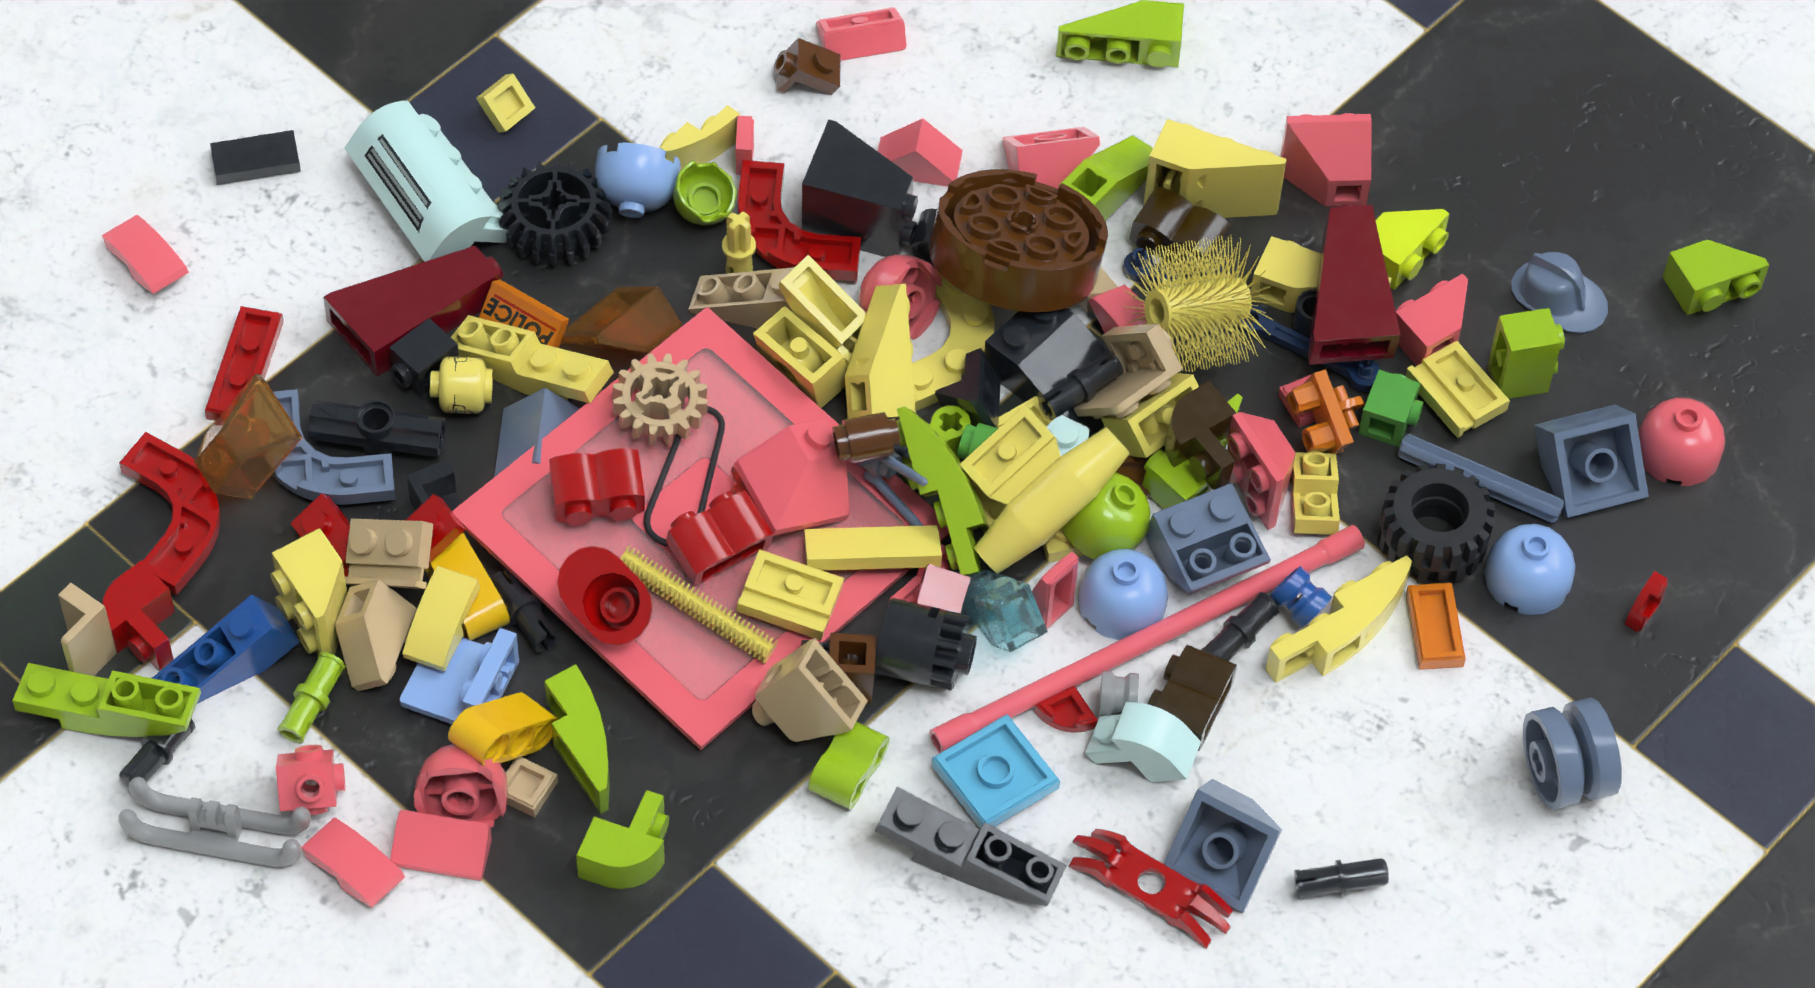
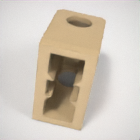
(808, 695)

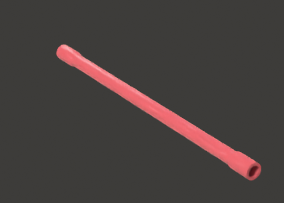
(1323, 553)

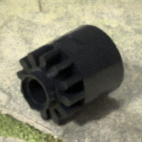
(924, 644)

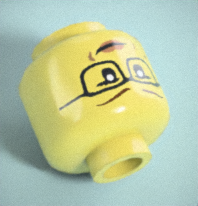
(462, 385)

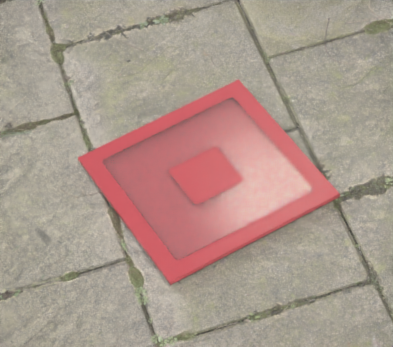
(677, 661)

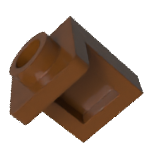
(808, 65)

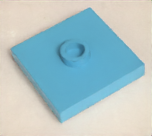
(995, 772)

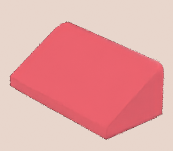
(863, 33)
(441, 845)

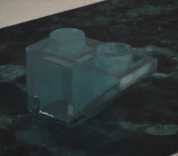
(1003, 610)

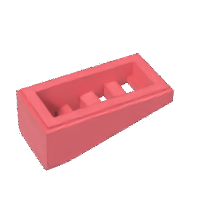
(1056, 589)

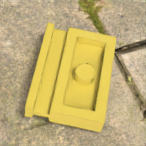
(1458, 389)
(790, 594)

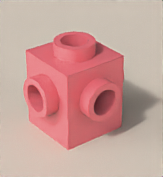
(309, 779)

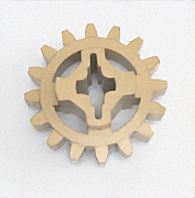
(659, 399)

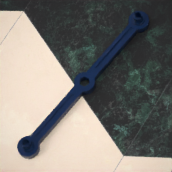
(1360, 373)

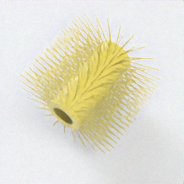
(1200, 303)

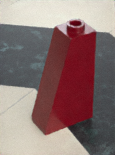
(1353, 294)
(388, 307)

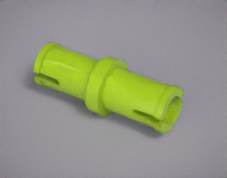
(311, 697)

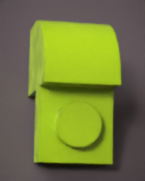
(623, 855)

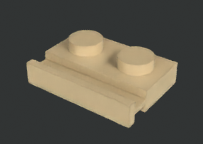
(389, 552)

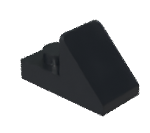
(976, 391)

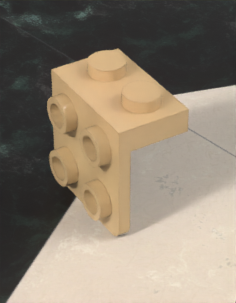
(1147, 366)

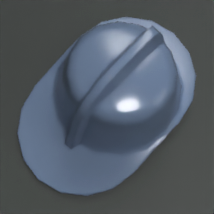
(1557, 283)

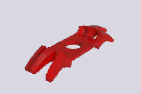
(1175, 900)

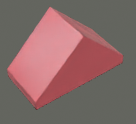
(923, 153)

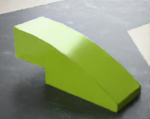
(580, 733)

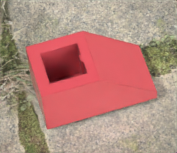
(1432, 319)

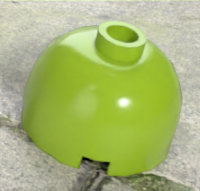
(1111, 520)

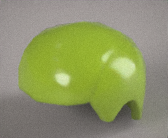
(704, 193)

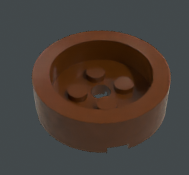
(1018, 241)

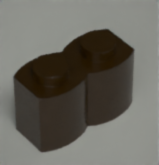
(1173, 219)
(1195, 689)

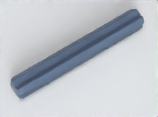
(1498, 484)

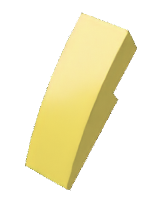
(823, 306)

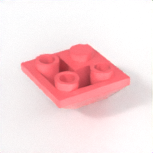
(1329, 156)
(1261, 464)

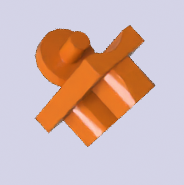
(1331, 411)

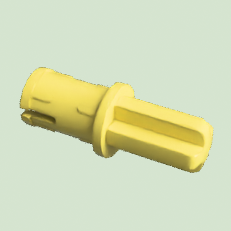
(738, 243)

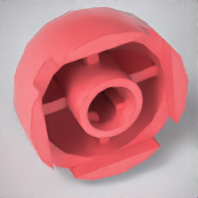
(920, 287)
(1681, 441)
(461, 787)

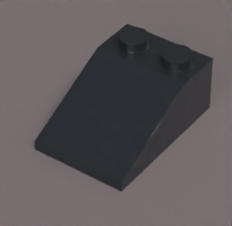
(1038, 352)

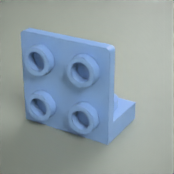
(471, 678)

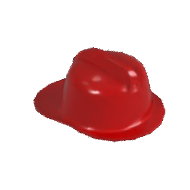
(605, 595)

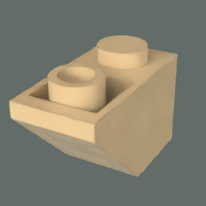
(372, 632)

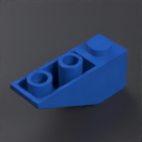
(233, 649)

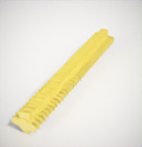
(699, 607)

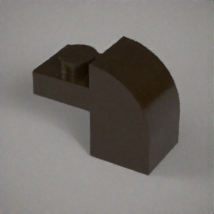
(1195, 435)

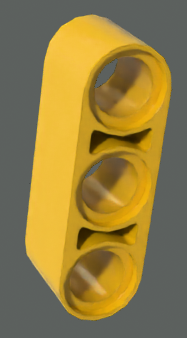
(488, 608)
(502, 728)

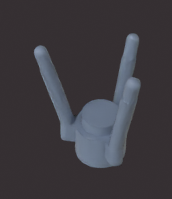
(888, 467)

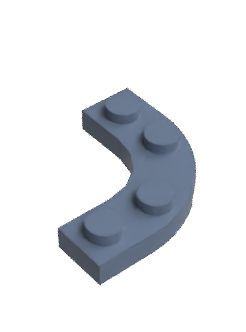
(341, 478)

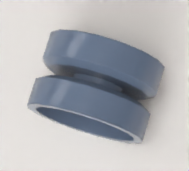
(1572, 753)

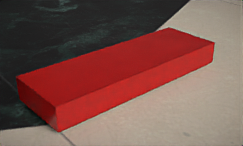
(246, 354)

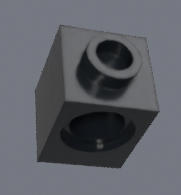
(419, 354)

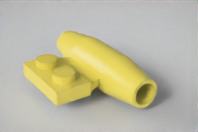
(1038, 485)

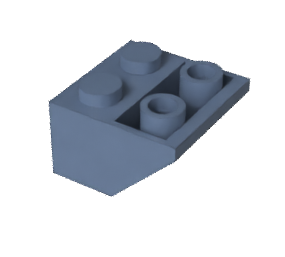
(1206, 540)

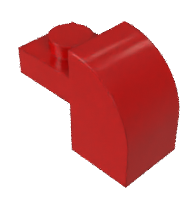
(134, 609)

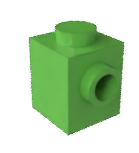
(1390, 408)

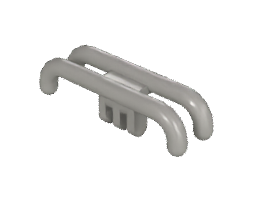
(214, 827)

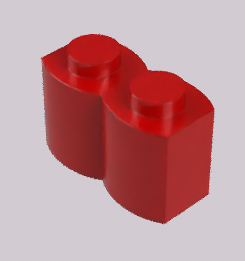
(597, 485)
(719, 536)

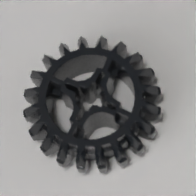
(530, 203)

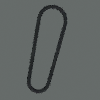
(647, 516)

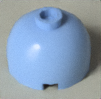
(636, 177)
(1530, 569)
(1122, 593)

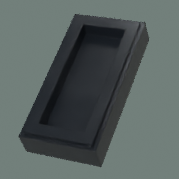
(255, 157)

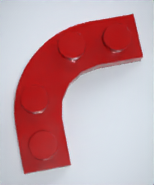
(782, 241)
(193, 503)
(328, 517)

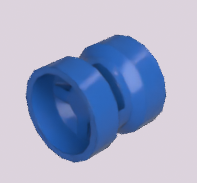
(1310, 601)

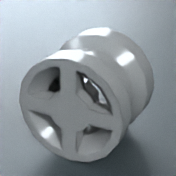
(1116, 692)

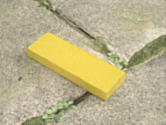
(872, 547)

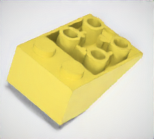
(1215, 172)

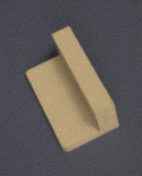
(89, 636)

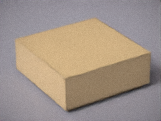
(529, 785)

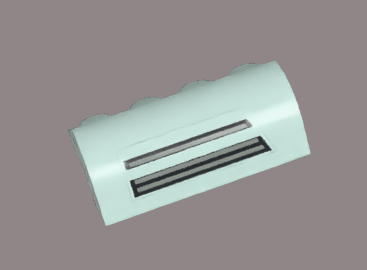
(423, 181)

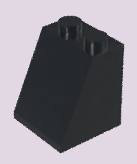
(858, 194)

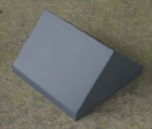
(527, 423)

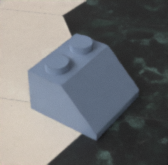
(1593, 459)

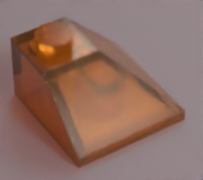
(625, 321)
(247, 442)

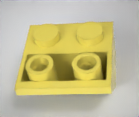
(311, 589)

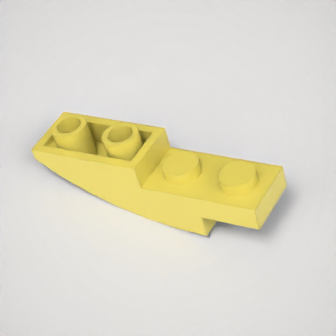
(529, 366)
(1354, 620)

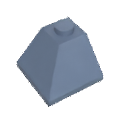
(1224, 843)

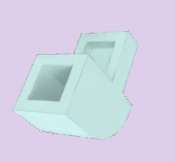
(1149, 739)

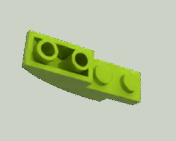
(959, 502)
(111, 707)

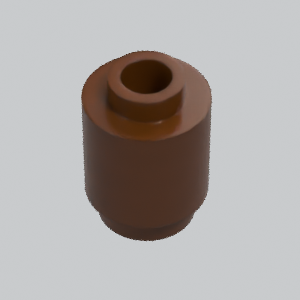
(866, 438)

